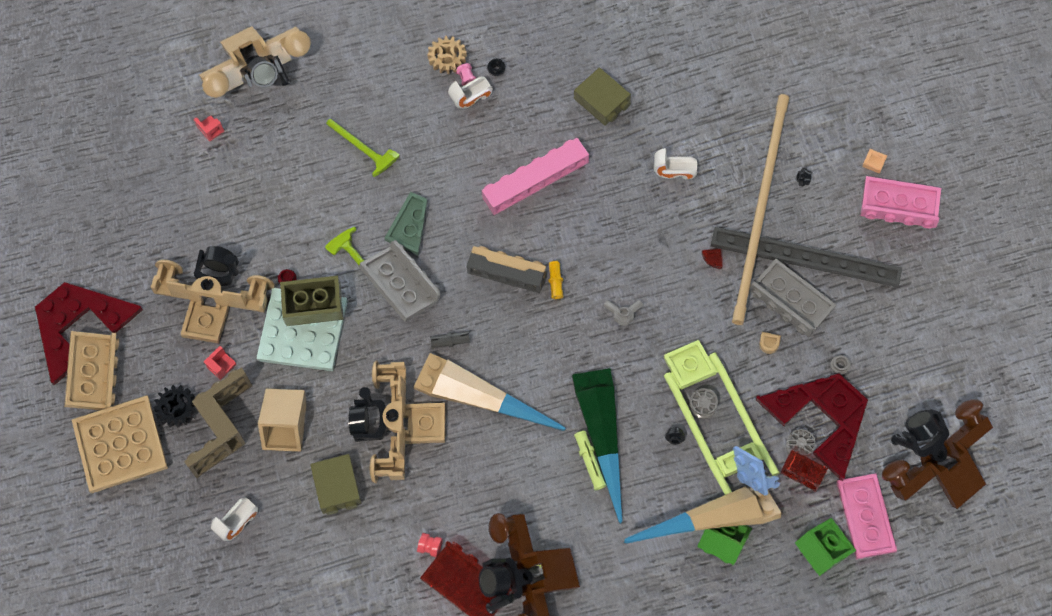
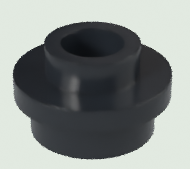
(496, 63)
(804, 177)
(675, 435)

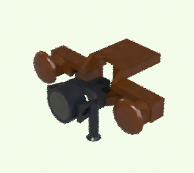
(963, 478)
(502, 573)

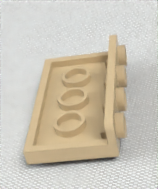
(91, 370)

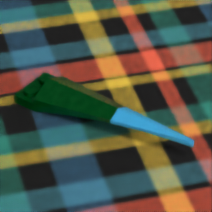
(597, 403)

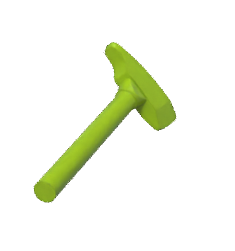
(382, 162)
(343, 241)

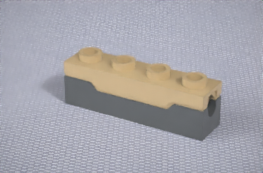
(506, 269)

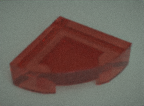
(713, 258)

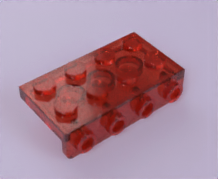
(457, 580)

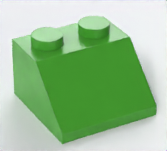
(725, 542)
(825, 546)

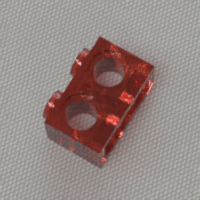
(804, 470)

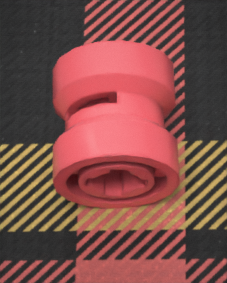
(429, 545)

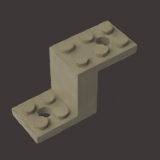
(209, 407)

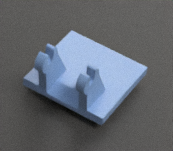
(752, 472)

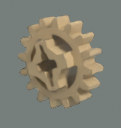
(447, 53)

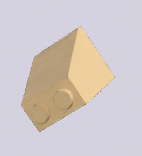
(282, 420)

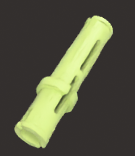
(587, 453)

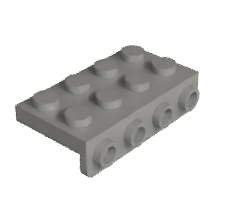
(401, 281)
(792, 298)

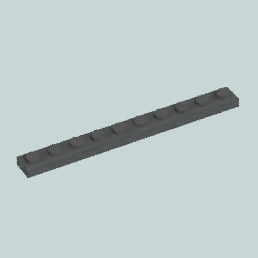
(809, 257)

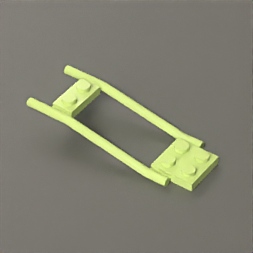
(690, 366)

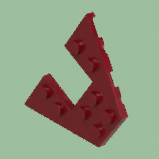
(64, 308)
(837, 401)

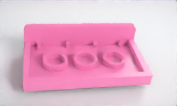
(901, 202)

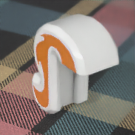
(469, 93)
(674, 166)
(234, 520)

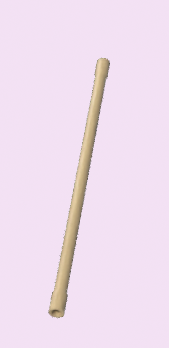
(740, 307)

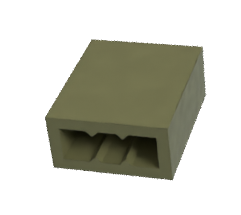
(602, 96)
(336, 484)

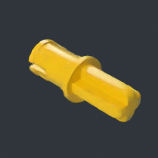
(555, 280)

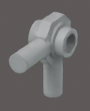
(623, 314)

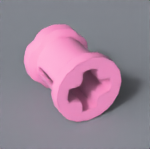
(465, 73)

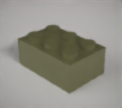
(311, 300)

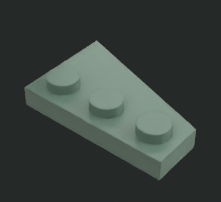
(409, 224)

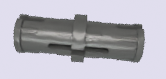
(449, 339)

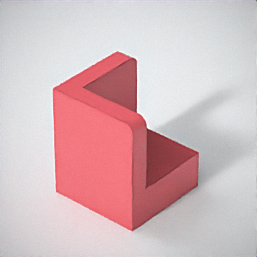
(209, 127)
(219, 363)

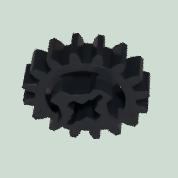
(180, 412)

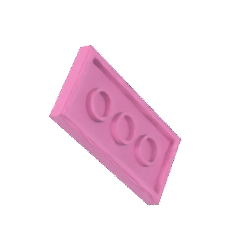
(866, 516)

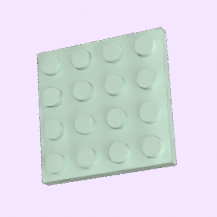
(298, 345)

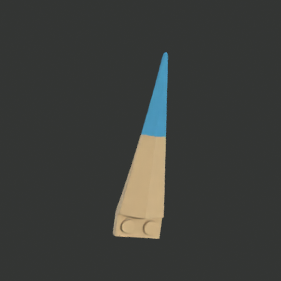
(451, 382)
(734, 509)

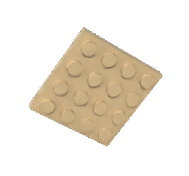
(119, 444)

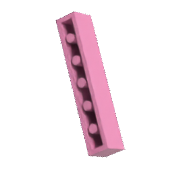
(535, 176)

